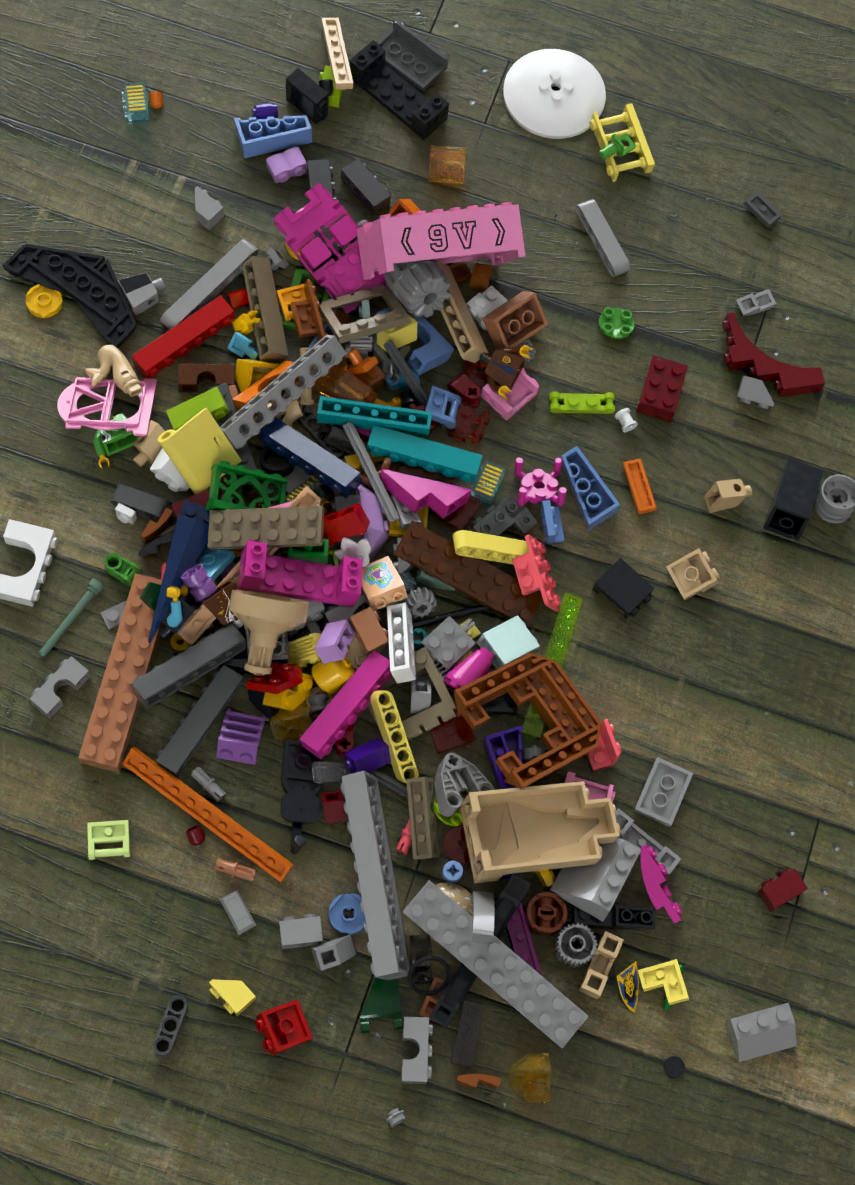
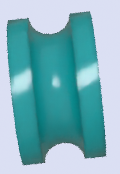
(418, 631)

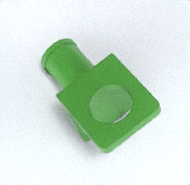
(617, 147)

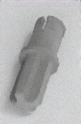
(208, 784)

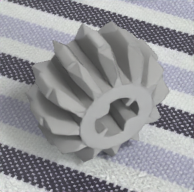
(421, 602)

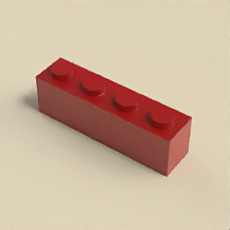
(345, 523)

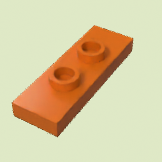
(639, 486)

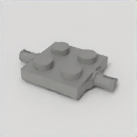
(449, 642)

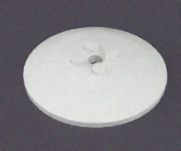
(551, 112)

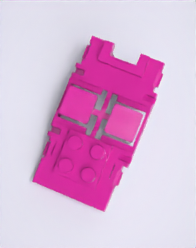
(299, 228)

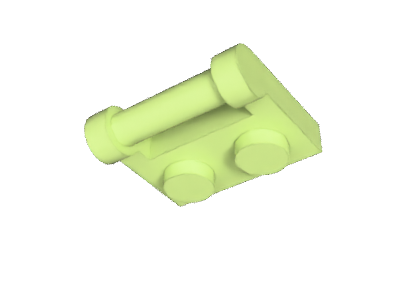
(108, 833)

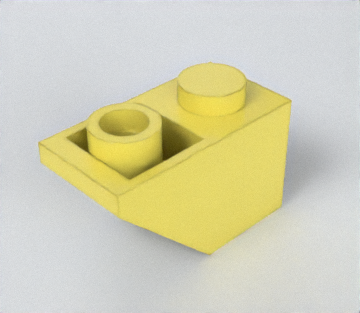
(233, 993)

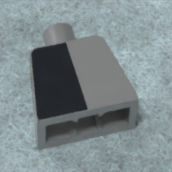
(141, 292)

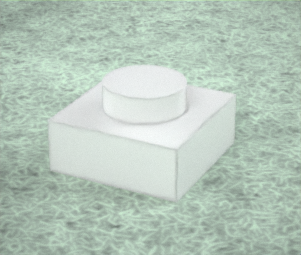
(125, 514)

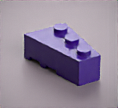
(500, 744)

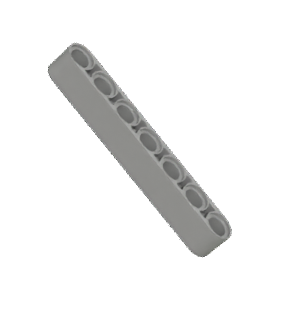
(210, 284)

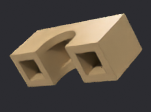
(600, 965)

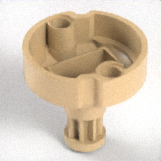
(266, 619)

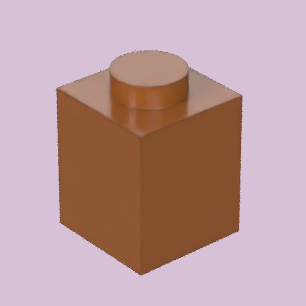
(480, 276)

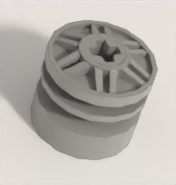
(836, 499)

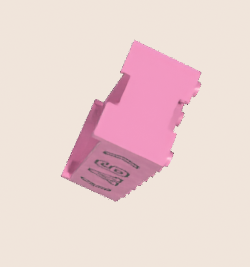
(442, 236)

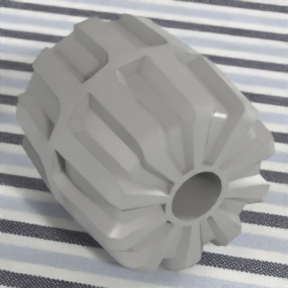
(419, 286)

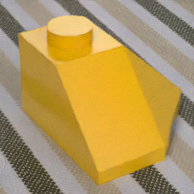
(250, 371)

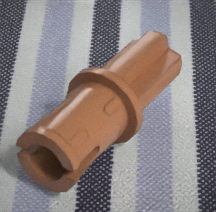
(235, 869)

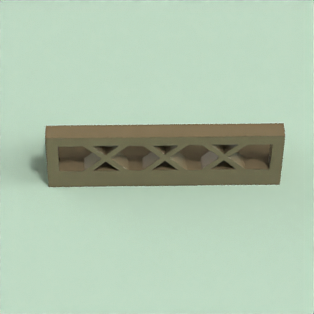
(423, 818)

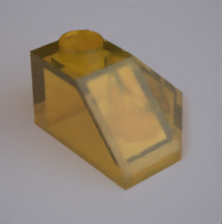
(291, 724)
(532, 1077)

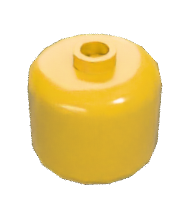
(332, 675)

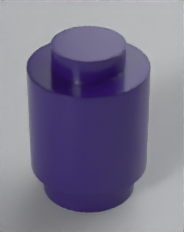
(265, 110)

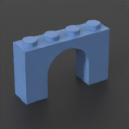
(434, 349)

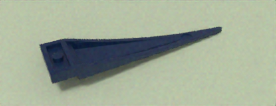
(186, 547)

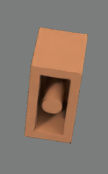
(368, 630)

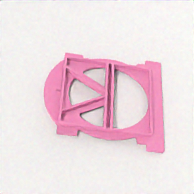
(75, 417)

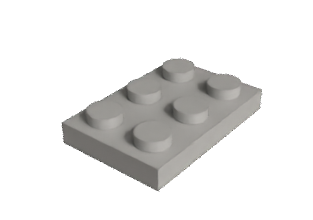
(663, 792)

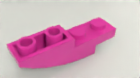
(653, 876)

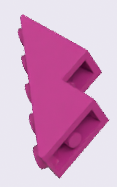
(419, 492)

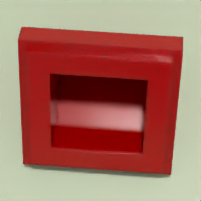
(238, 298)

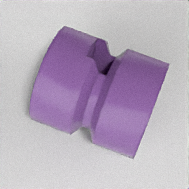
(197, 580)

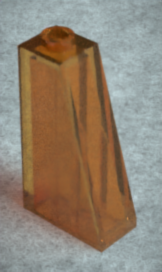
(343, 385)

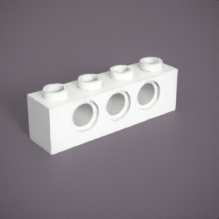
(401, 643)

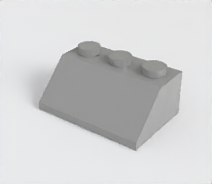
(762, 1032)

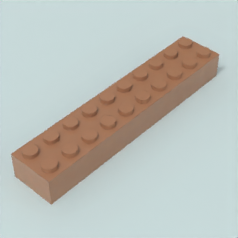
(116, 703)

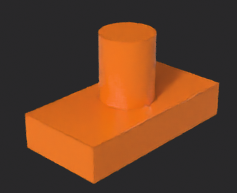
(358, 364)

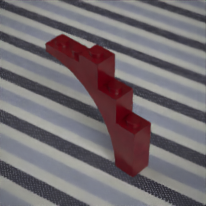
(787, 378)

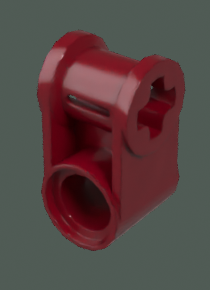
(466, 389)
(346, 740)

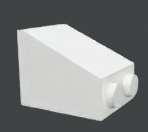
(167, 472)

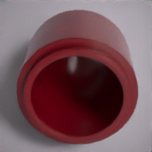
(195, 835)

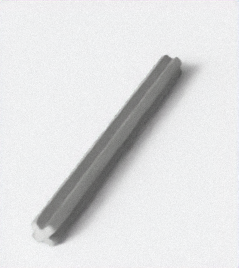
(370, 472)

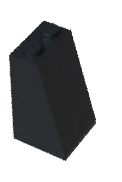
(793, 499)

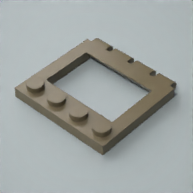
(368, 326)
(428, 717)

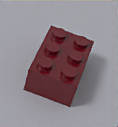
(662, 388)

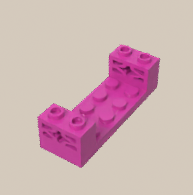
(300, 578)

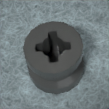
(318, 703)

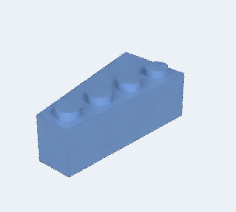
(272, 134)
(589, 490)

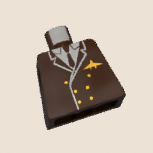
(219, 603)

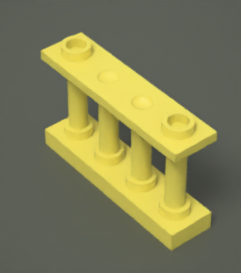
(634, 131)

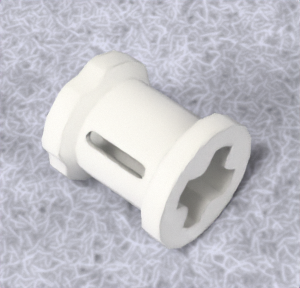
(626, 420)

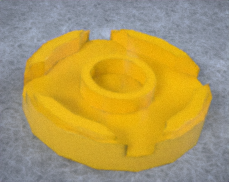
(39, 303)

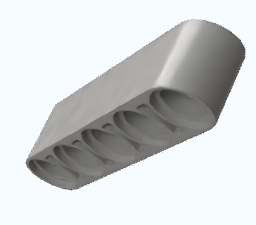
(602, 238)

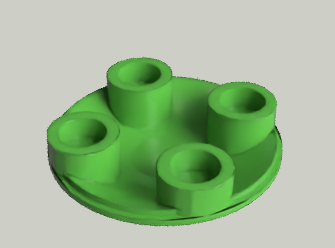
(616, 322)

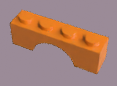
(244, 397)

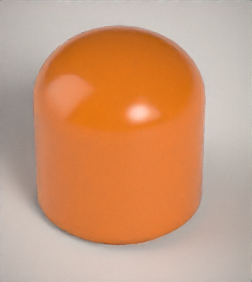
(155, 99)

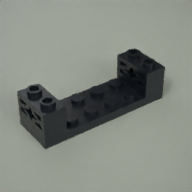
(395, 93)

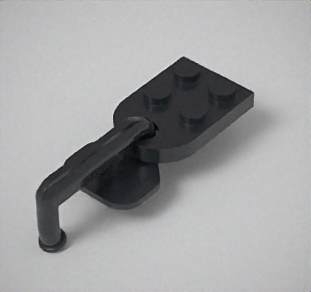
(300, 802)

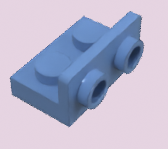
(551, 523)

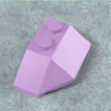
(378, 528)

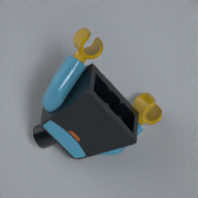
(181, 611)

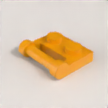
(289, 295)

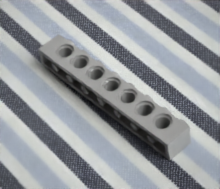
(286, 380)

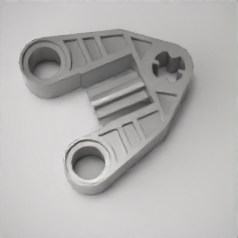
(454, 777)

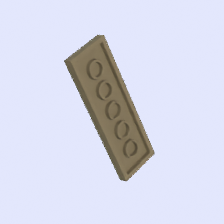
(267, 525)

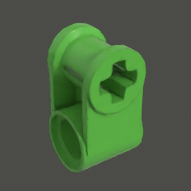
(124, 571)

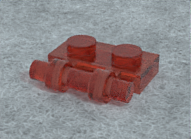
(464, 419)

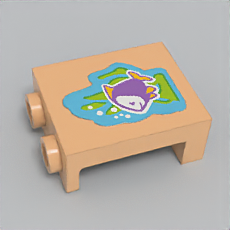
(382, 584)

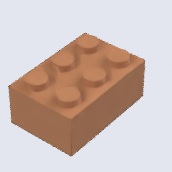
(515, 320)

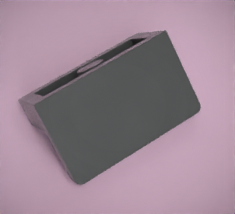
(339, 439)

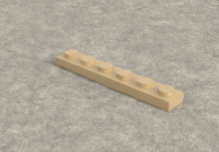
(337, 53)

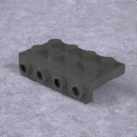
(412, 56)

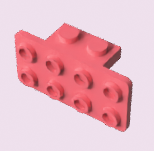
(534, 573)

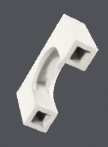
(40, 541)

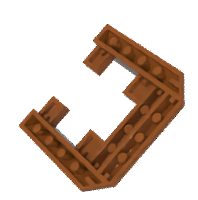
(555, 698)

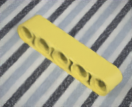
(488, 546)
(387, 729)

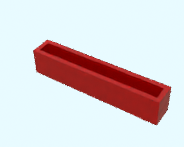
(183, 337)

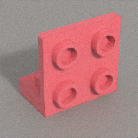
(607, 751)

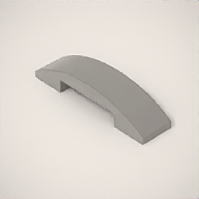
(637, 837)
(483, 912)

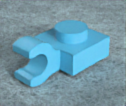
(242, 346)

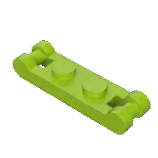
(582, 403)

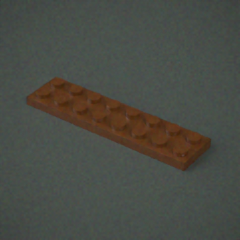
(467, 574)

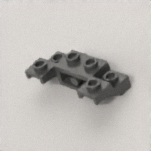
(501, 517)

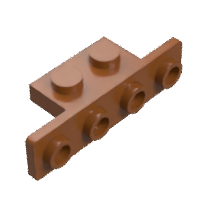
(307, 314)

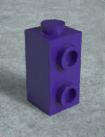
(367, 756)

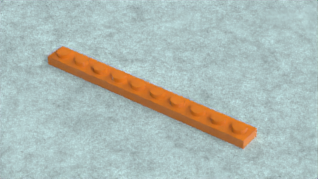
(207, 814)

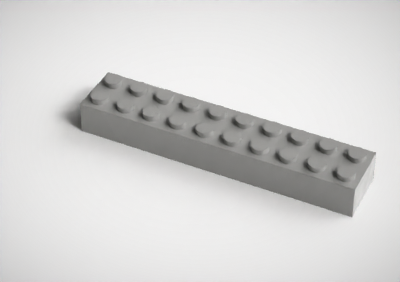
(375, 876)
(496, 964)

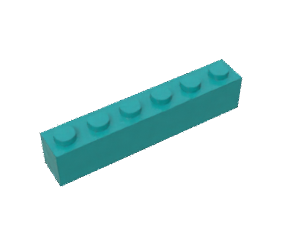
(365, 415)
(424, 454)

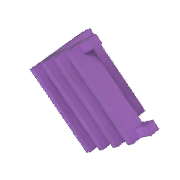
(240, 745)

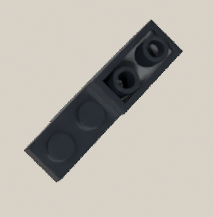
(619, 918)

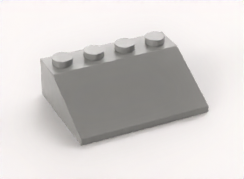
(597, 885)

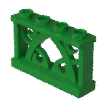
(253, 477)

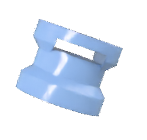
(454, 874)

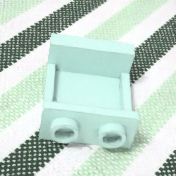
(508, 642)

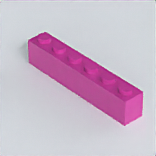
(346, 705)

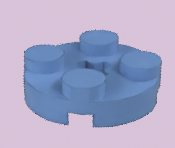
(337, 914)

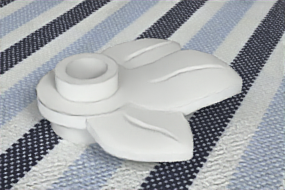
(356, 550)

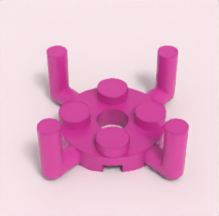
(539, 478)

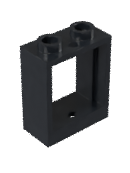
(307, 96)

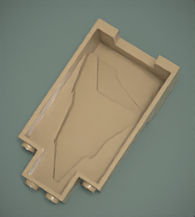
(535, 829)

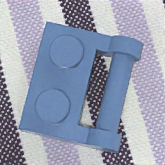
(437, 404)

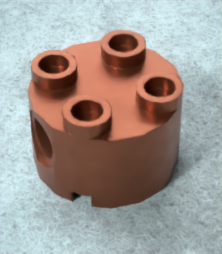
(545, 914)

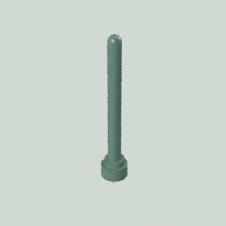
(94, 588)

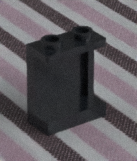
(624, 588)

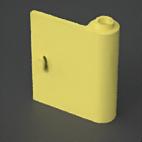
(196, 451)

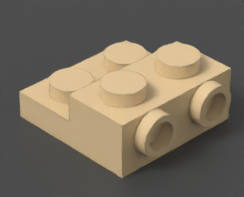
(693, 573)

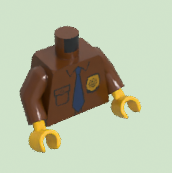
(504, 368)

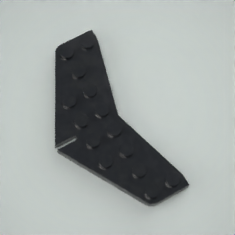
(76, 276)

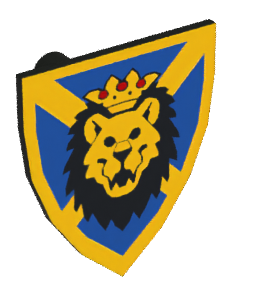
(627, 986)

